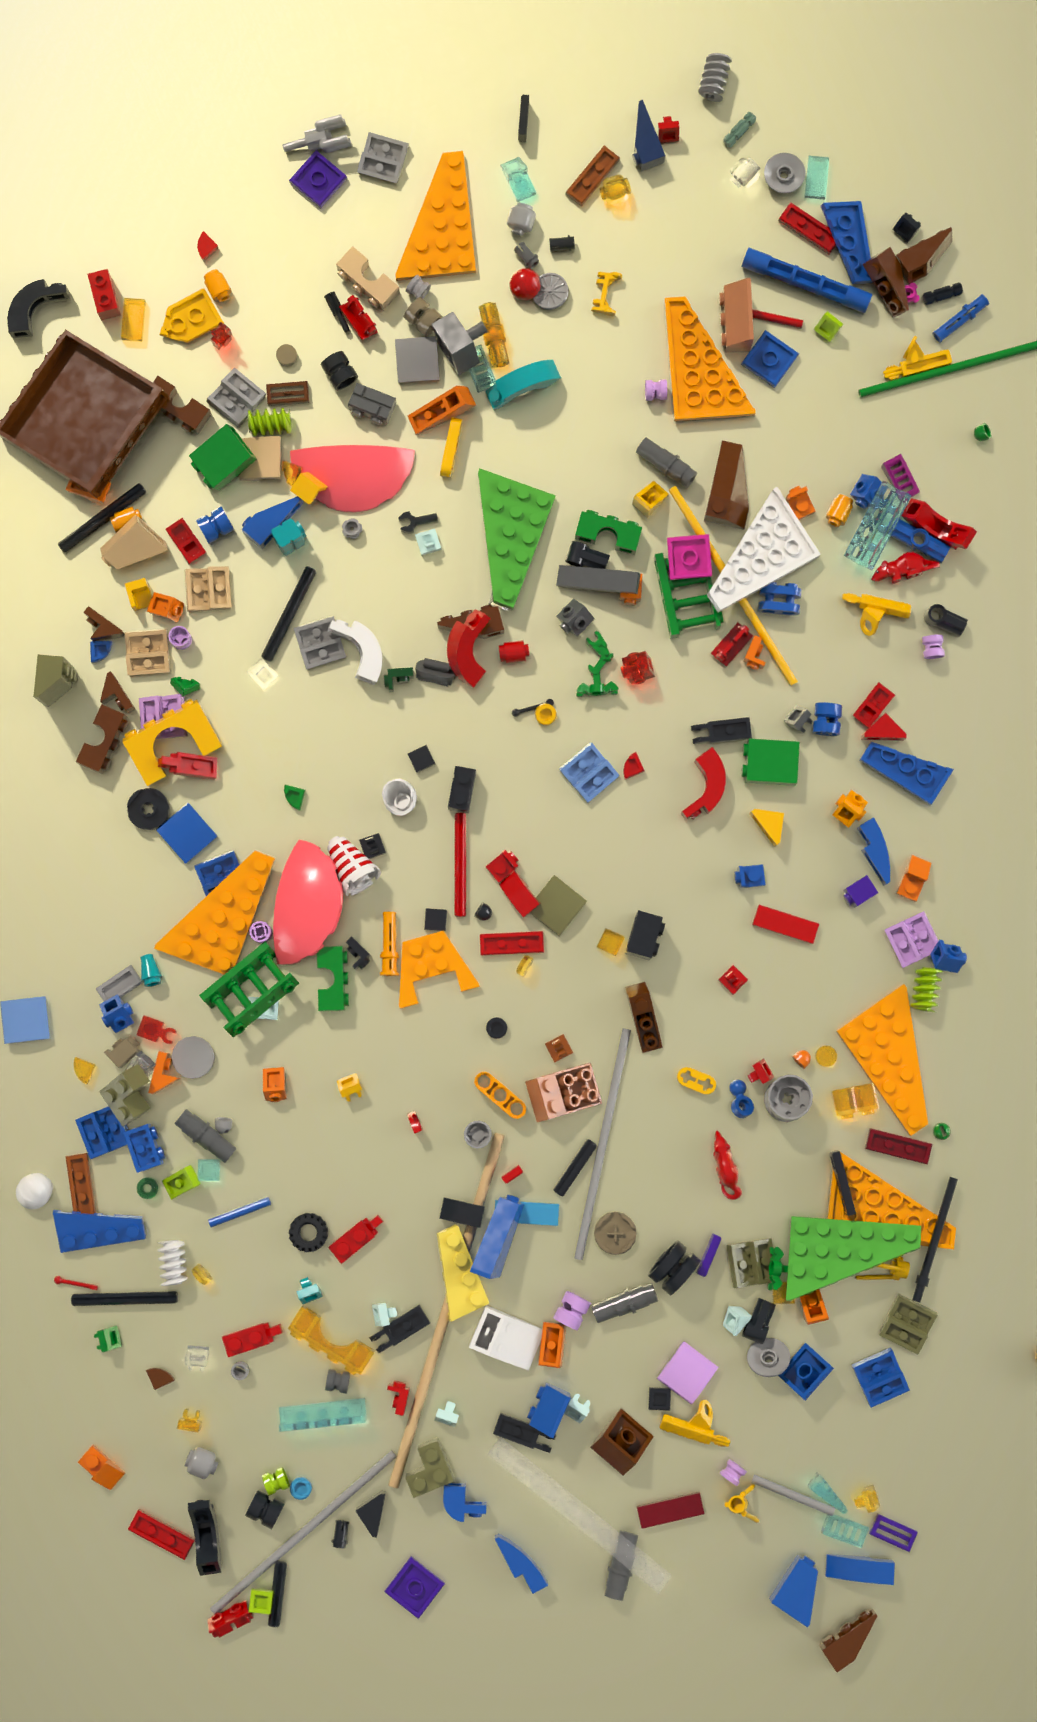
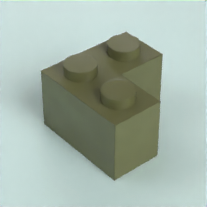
(124, 1095)
(435, 1470)

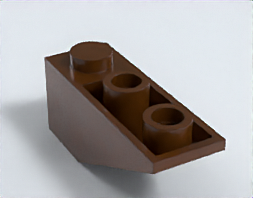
(921, 258)
(888, 279)
(492, 628)
(643, 1017)
(846, 1644)

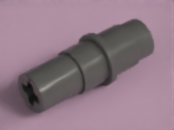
(666, 462)
(205, 1135)
(625, 1303)
(619, 1574)

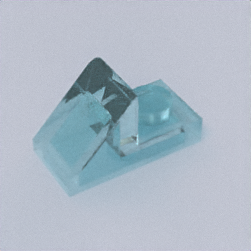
(518, 179)

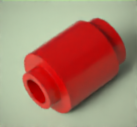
(513, 651)

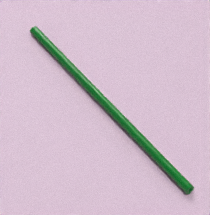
(947, 369)

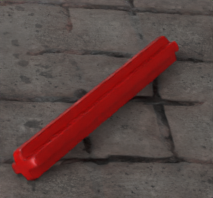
(460, 865)

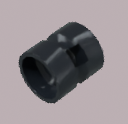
(337, 367)
(264, 1509)

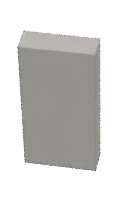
(120, 984)

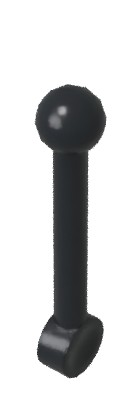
(515, 712)

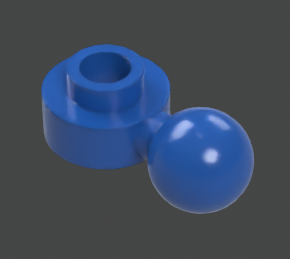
(738, 1089)

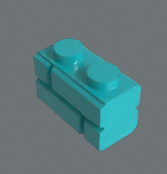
(289, 536)

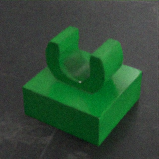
(108, 1339)

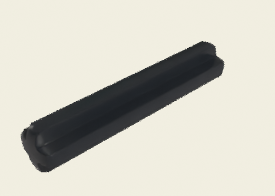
(575, 1167)
(278, 1591)

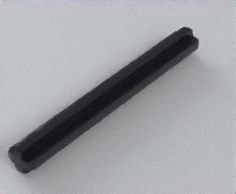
(101, 517)
(288, 613)
(124, 1298)

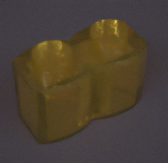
(854, 1100)

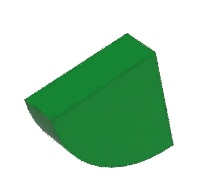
(184, 686)
(294, 796)

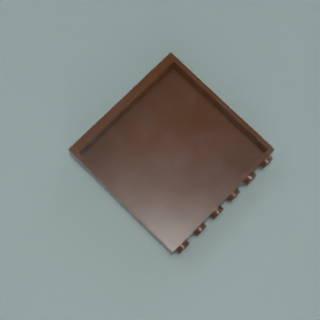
(81, 413)

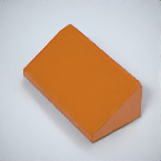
(552, 1344)

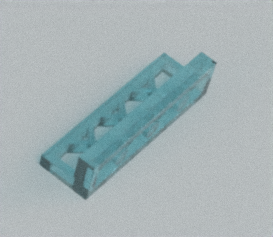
(879, 527)
(322, 1414)

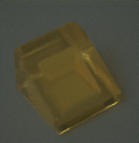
(610, 942)

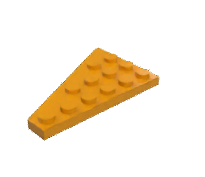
(883, 1203)

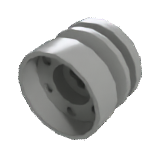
(790, 1086)

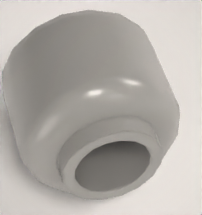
(521, 218)
(201, 1463)

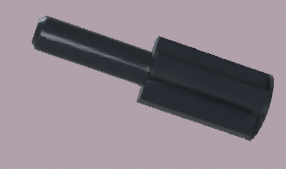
(334, 304)

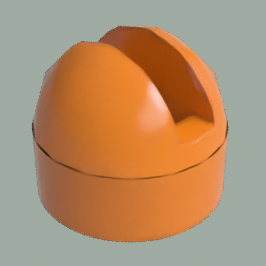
(802, 1058)

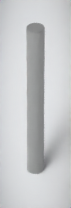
(793, 1495)

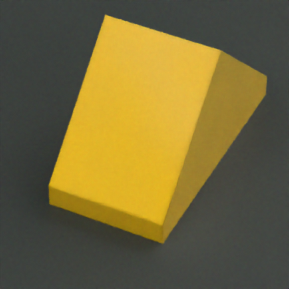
(649, 498)
(769, 823)

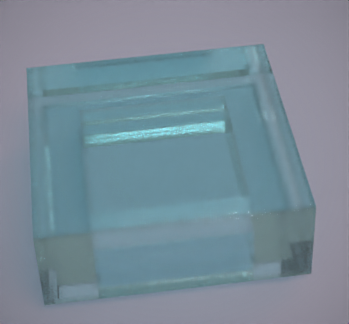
(208, 1169)

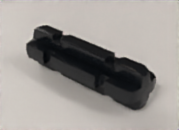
(942, 293)

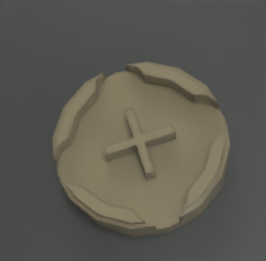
(615, 1233)

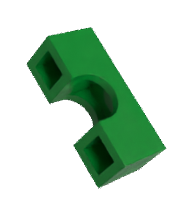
(592, 524)
(334, 997)

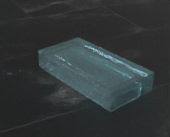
(816, 177)

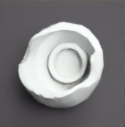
(399, 797)
(34, 1190)

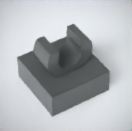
(798, 717)

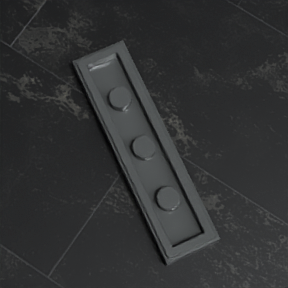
(598, 579)

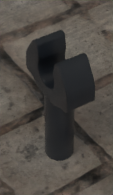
(416, 521)

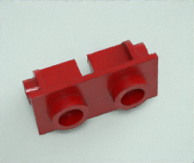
(358, 318)
(732, 644)
(221, 1622)

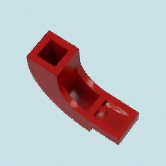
(922, 516)
(461, 648)
(715, 778)

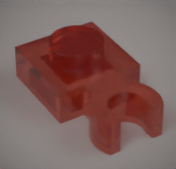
(221, 336)
(153, 1029)

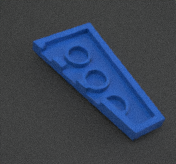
(850, 236)
(913, 774)
(86, 1231)

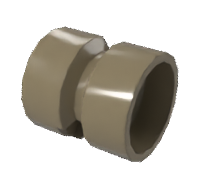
(416, 310)

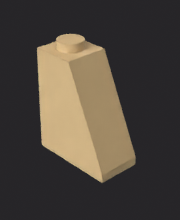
(132, 544)

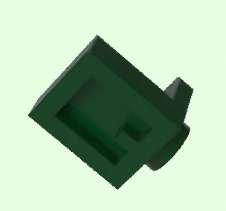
(402, 675)

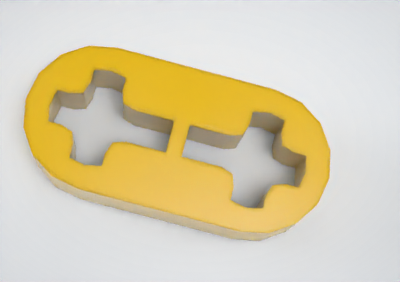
(694, 1085)

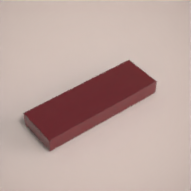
(898, 1146)
(670, 1510)

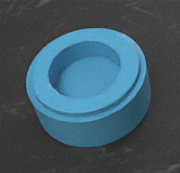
(300, 1488)

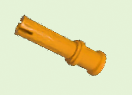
(389, 958)

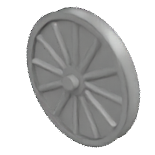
(552, 291)

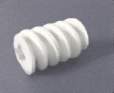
(172, 1262)

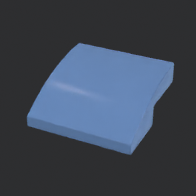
(589, 772)
(24, 1020)

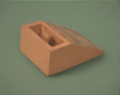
(563, 1092)

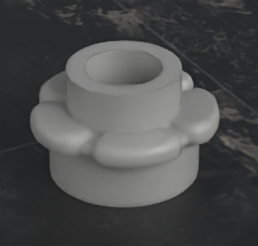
(351, 523)

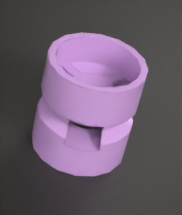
(572, 1310)

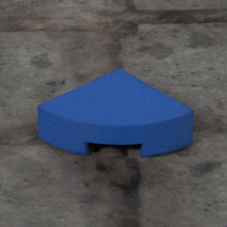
(99, 650)

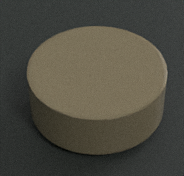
(286, 355)

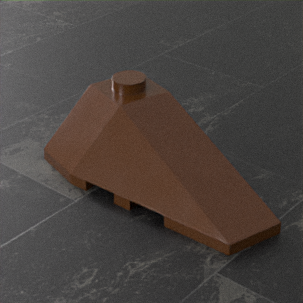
(728, 492)

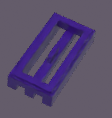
(709, 1255)
(882, 1518)

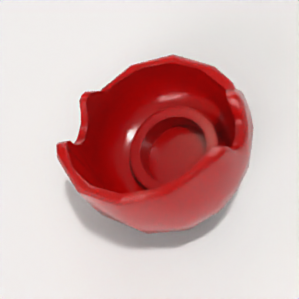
(525, 284)

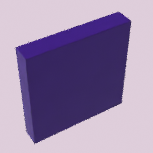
(318, 179)
(414, 1587)

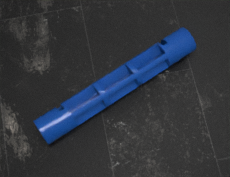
(794, 275)

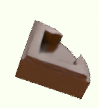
(159, 1377)

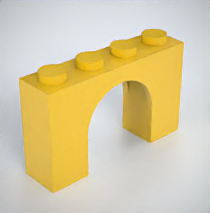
(189, 717)

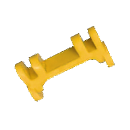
(609, 279)

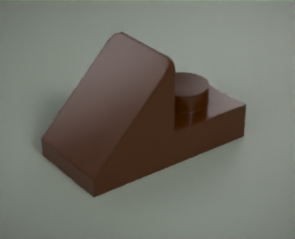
(105, 630)
(112, 690)

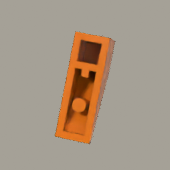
(442, 409)

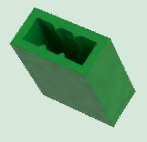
(222, 457)
(771, 762)

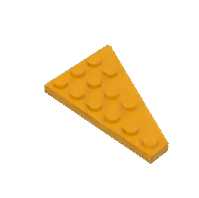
(442, 233)
(699, 376)
(220, 923)
(887, 1052)

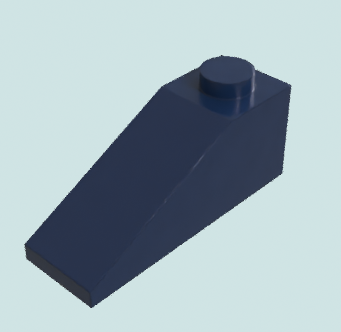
(647, 146)

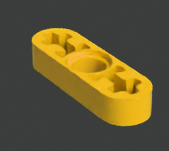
(451, 447)

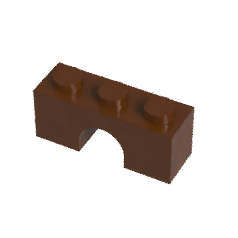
(191, 416)
(98, 756)

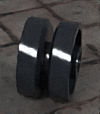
(671, 1264)

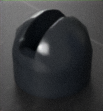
(483, 912)

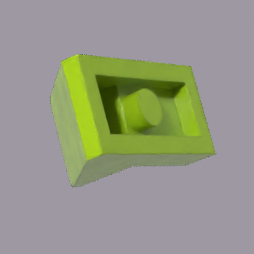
(181, 1182)

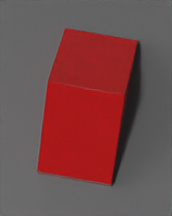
(884, 729)

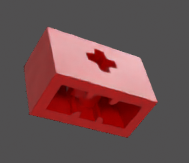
(104, 294)

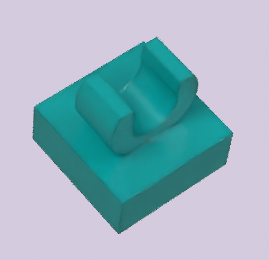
(309, 1291)

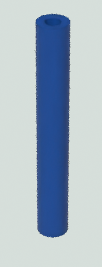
(239, 1212)

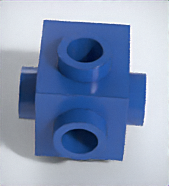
(865, 490)
(116, 1013)

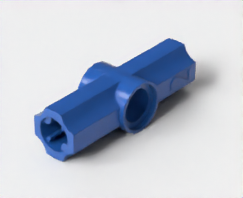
(931, 547)

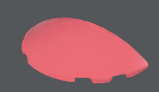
(356, 475)
(305, 904)

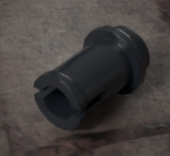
(562, 243)
(340, 1535)

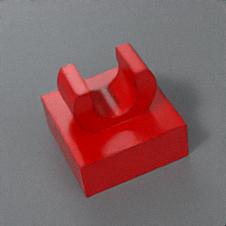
(668, 130)
(732, 979)
(761, 1071)

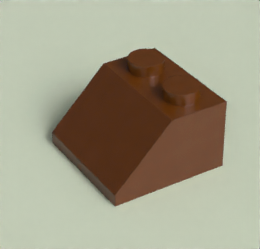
(622, 1442)

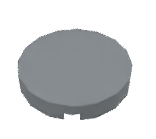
(193, 1057)

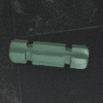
(739, 129)

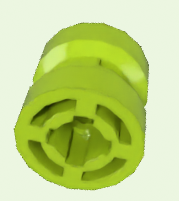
(275, 1481)

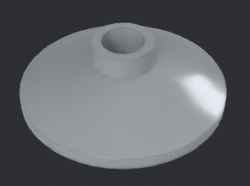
(787, 164)
(770, 1349)

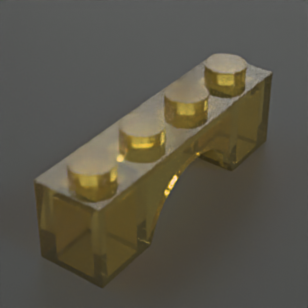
(353, 1356)

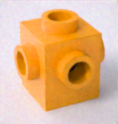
(850, 808)

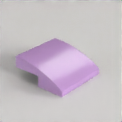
(155, 706)
(912, 939)
(687, 1373)

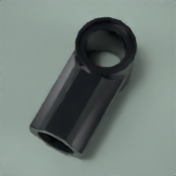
(581, 555)
(947, 621)
(758, 1326)

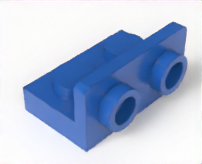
(144, 1147)

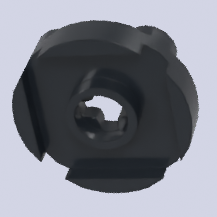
(136, 811)

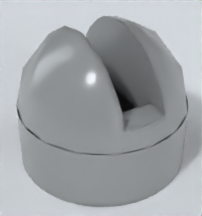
(223, 1124)
(237, 1373)

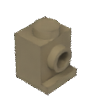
(123, 1051)

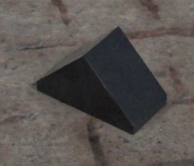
(371, 1512)

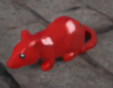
(906, 565)
(726, 1169)

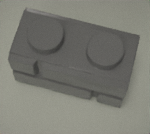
(371, 404)

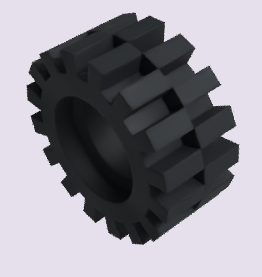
(299, 1242)

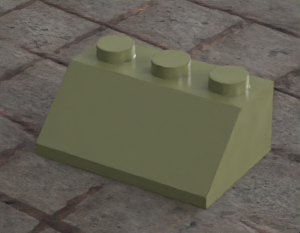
(52, 678)

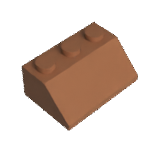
(737, 316)

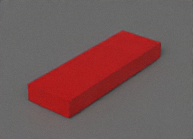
(808, 228)
(785, 924)
(511, 943)
(161, 1534)

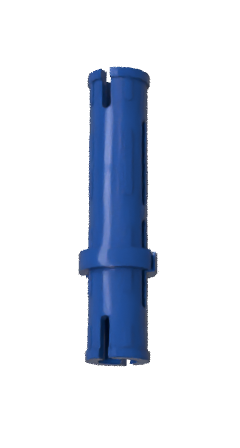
(979, 303)

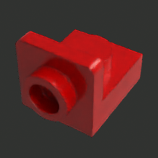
(503, 865)
(399, 1401)

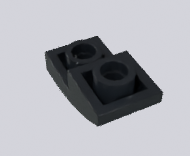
(462, 1212)

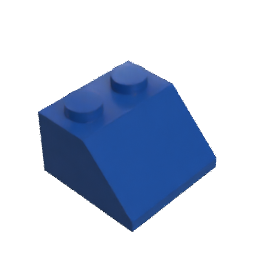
(549, 1409)

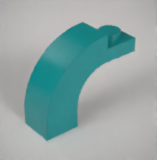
(524, 379)

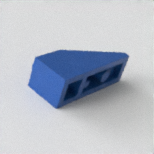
(260, 525)

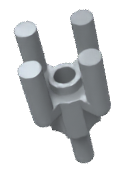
(321, 137)

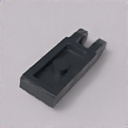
(724, 730)
(402, 1327)
(520, 1432)

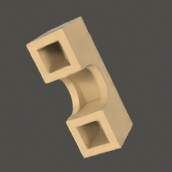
(380, 291)

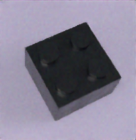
(644, 935)

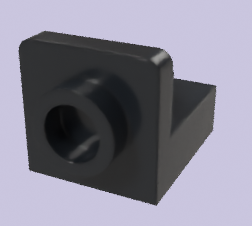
(356, 949)

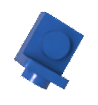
(750, 876)

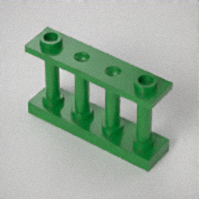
(672, 605)
(236, 976)

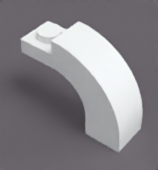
(367, 645)

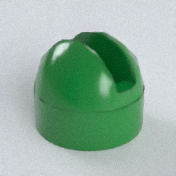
(982, 432)
(937, 1132)

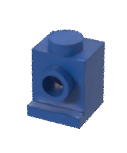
(948, 957)

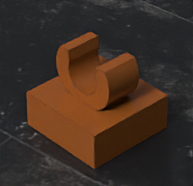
(558, 1048)

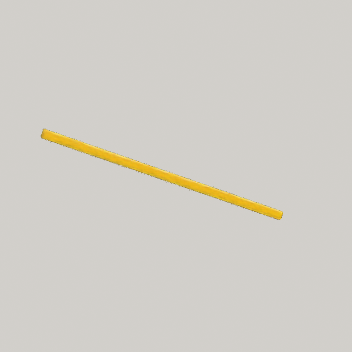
(743, 603)

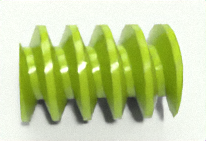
(269, 422)
(926, 989)

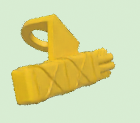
(917, 362)
(875, 608)
(697, 1428)

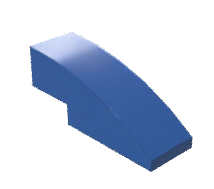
(876, 851)
(521, 1563)
(860, 1569)

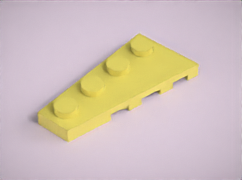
(462, 1287)

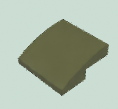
(557, 905)
(750, 1262)
(908, 1324)

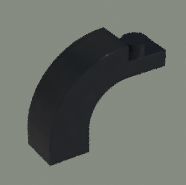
(27, 301)
(206, 1537)

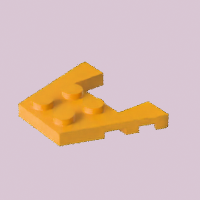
(428, 958)

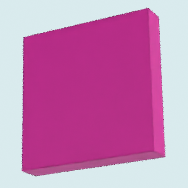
(689, 557)

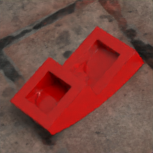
(185, 540)
(873, 705)
(519, 894)

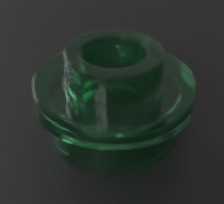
(140, 1188)

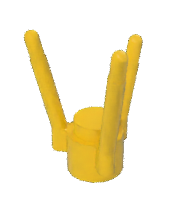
(897, 1268)
(739, 1504)

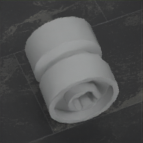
(477, 1134)

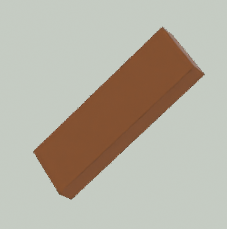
(592, 175)
(80, 1183)

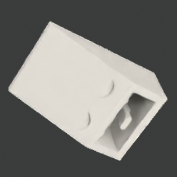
(506, 1338)

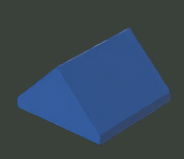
(806, 1371)

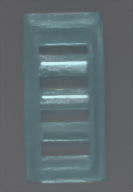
(484, 380)
(822, 1489)
(826, 1530)

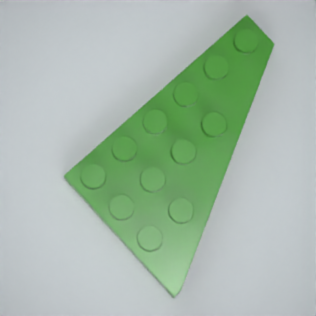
(513, 526)
(836, 1249)

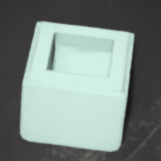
(736, 1319)

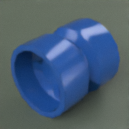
(214, 525)
(824, 712)

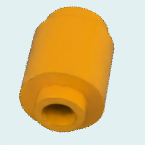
(217, 285)
(839, 510)
(122, 517)

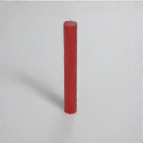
(777, 318)

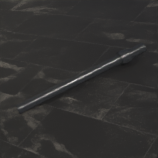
(922, 1280)

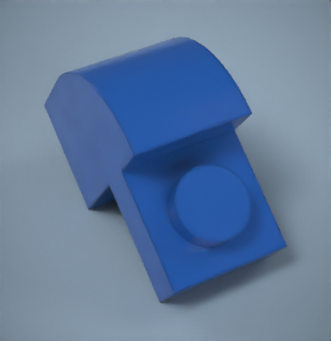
(456, 1505)

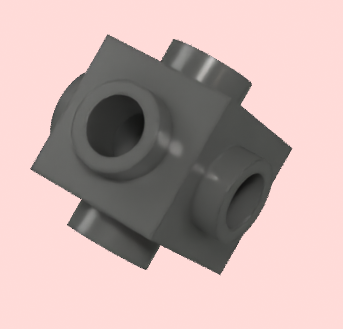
(574, 618)

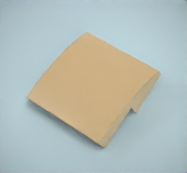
(268, 455)
(207, 589)
(147, 652)

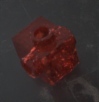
(637, 667)

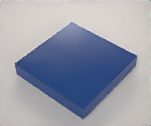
(770, 359)

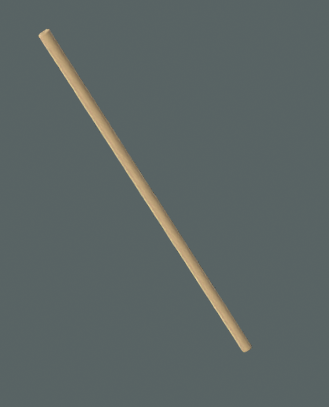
(441, 1326)

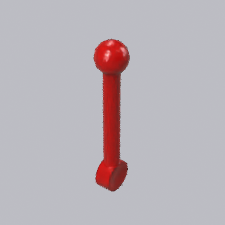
(58, 1280)

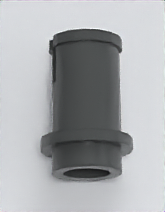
(527, 256)

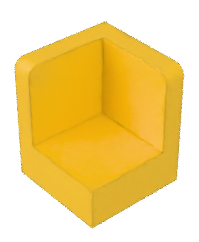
(307, 487)
(138, 594)

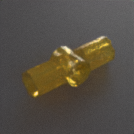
(495, 338)

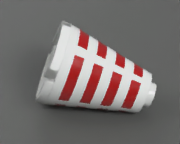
(353, 867)

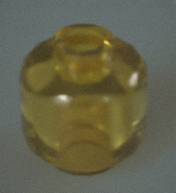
(615, 189)

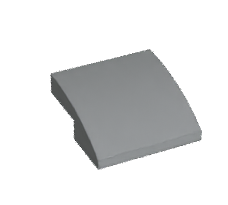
(383, 157)
(417, 359)
(236, 397)
(317, 644)

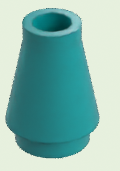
(149, 971)

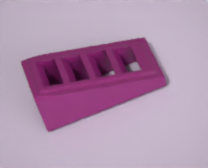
(906, 474)

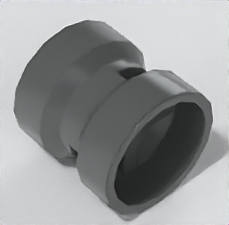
(337, 1381)

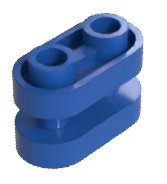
(788, 592)

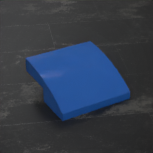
(186, 833)
(215, 870)
(101, 1132)
(880, 1377)

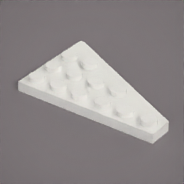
(766, 553)

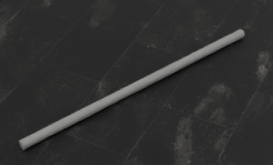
(602, 1144)
(311, 1525)

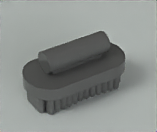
(434, 672)

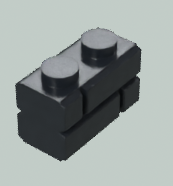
(462, 789)

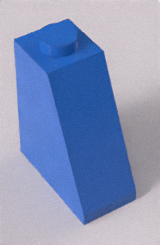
(797, 1590)

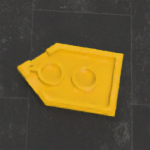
(190, 318)

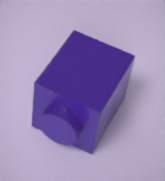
(859, 892)

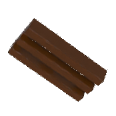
(289, 401)

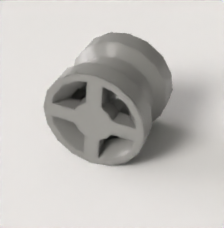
(418, 287)

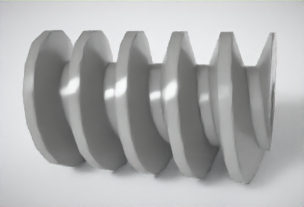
(714, 76)

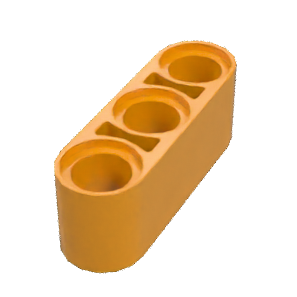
(510, 1099)

